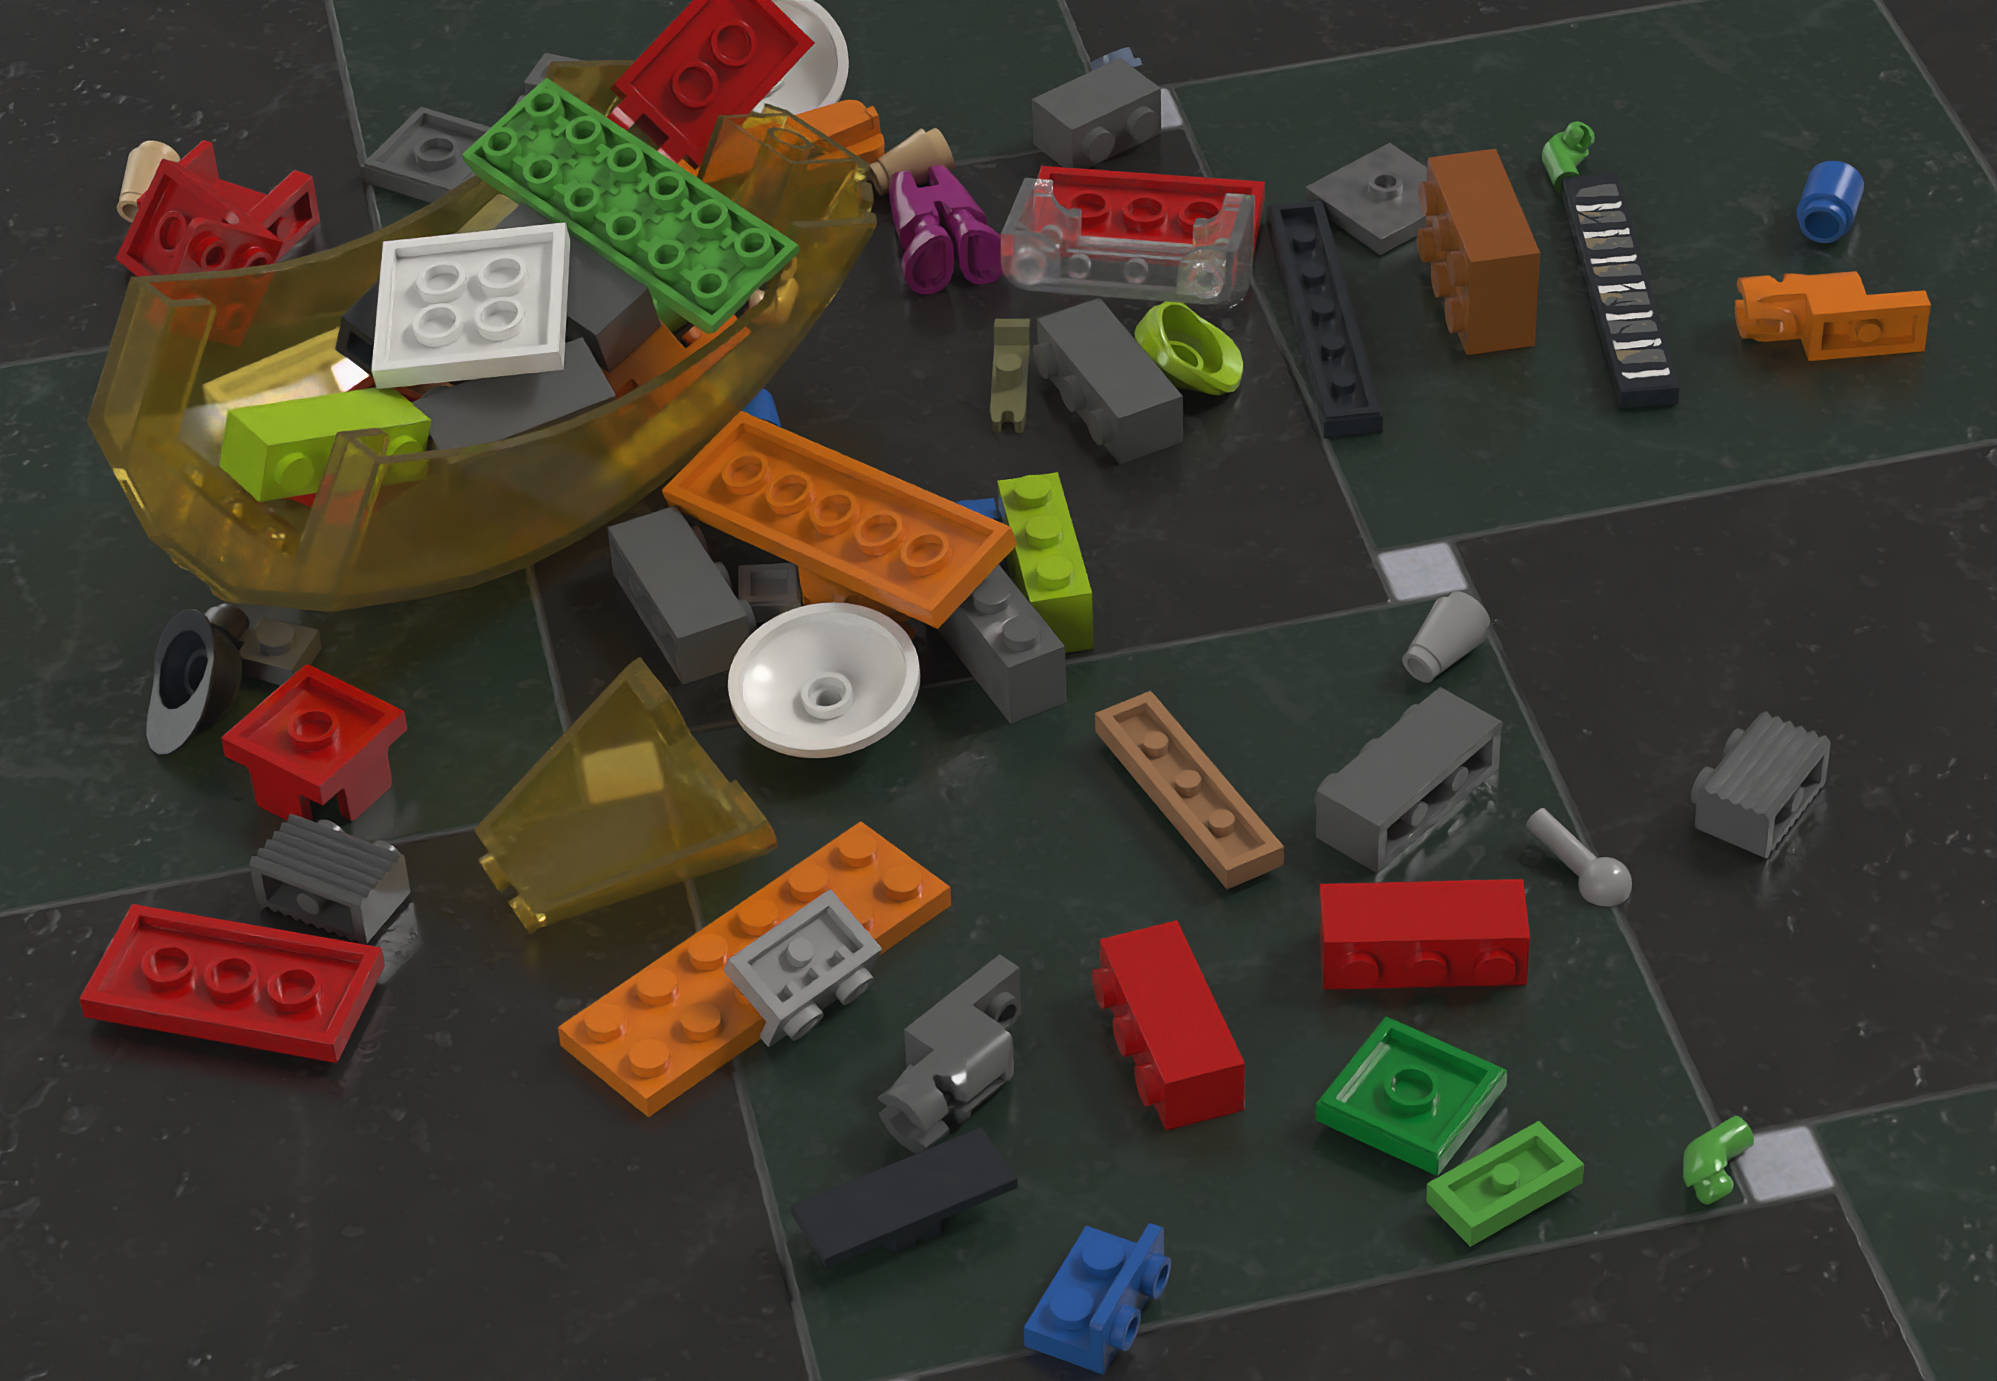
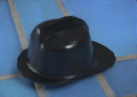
(193, 681)

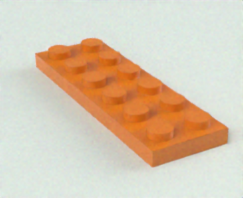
(840, 518)
(684, 1012)

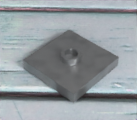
(1374, 198)

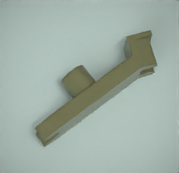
(1010, 373)

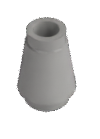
(1448, 633)

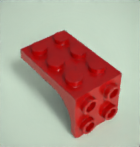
(192, 229)

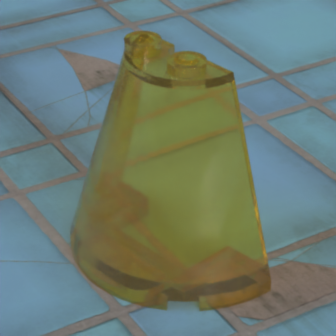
(618, 810)

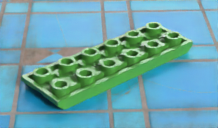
(630, 205)

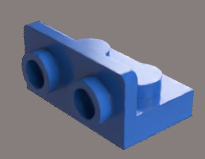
(1099, 1297)

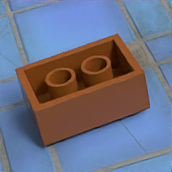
(1479, 252)

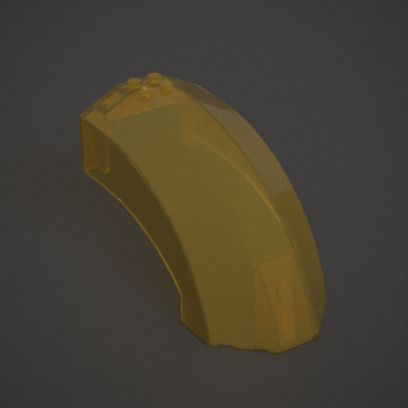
(454, 514)

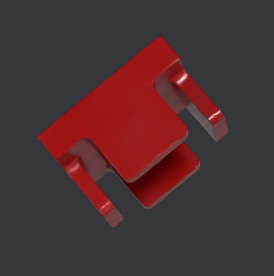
(316, 742)

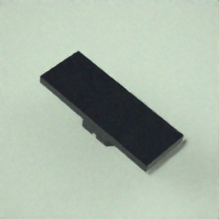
(904, 1199)

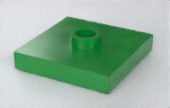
(1411, 1095)

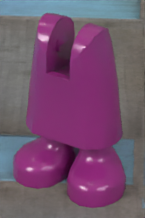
(937, 223)

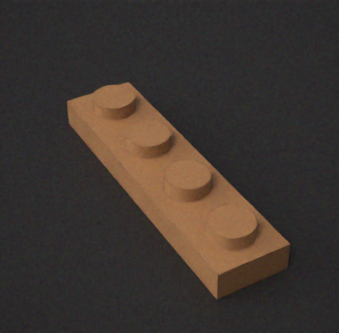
(1189, 790)

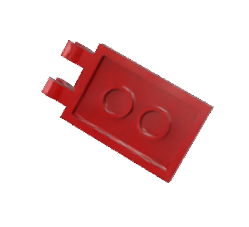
(706, 65)

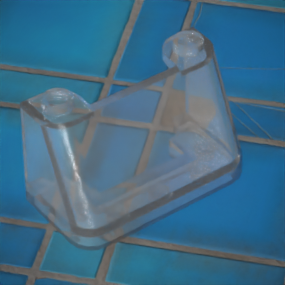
(1049, 256)

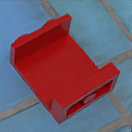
(286, 211)

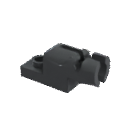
(955, 1057)

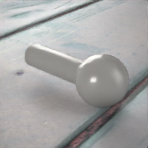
(1601, 879)

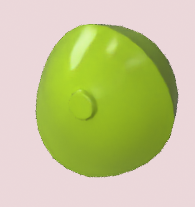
(1190, 350)

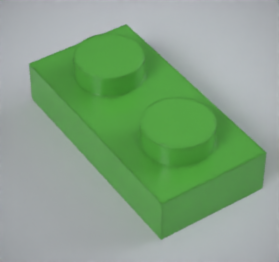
(1504, 1183)

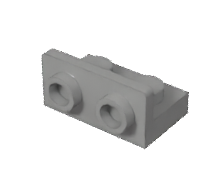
(805, 967)

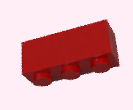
(1424, 934)
(1169, 1026)

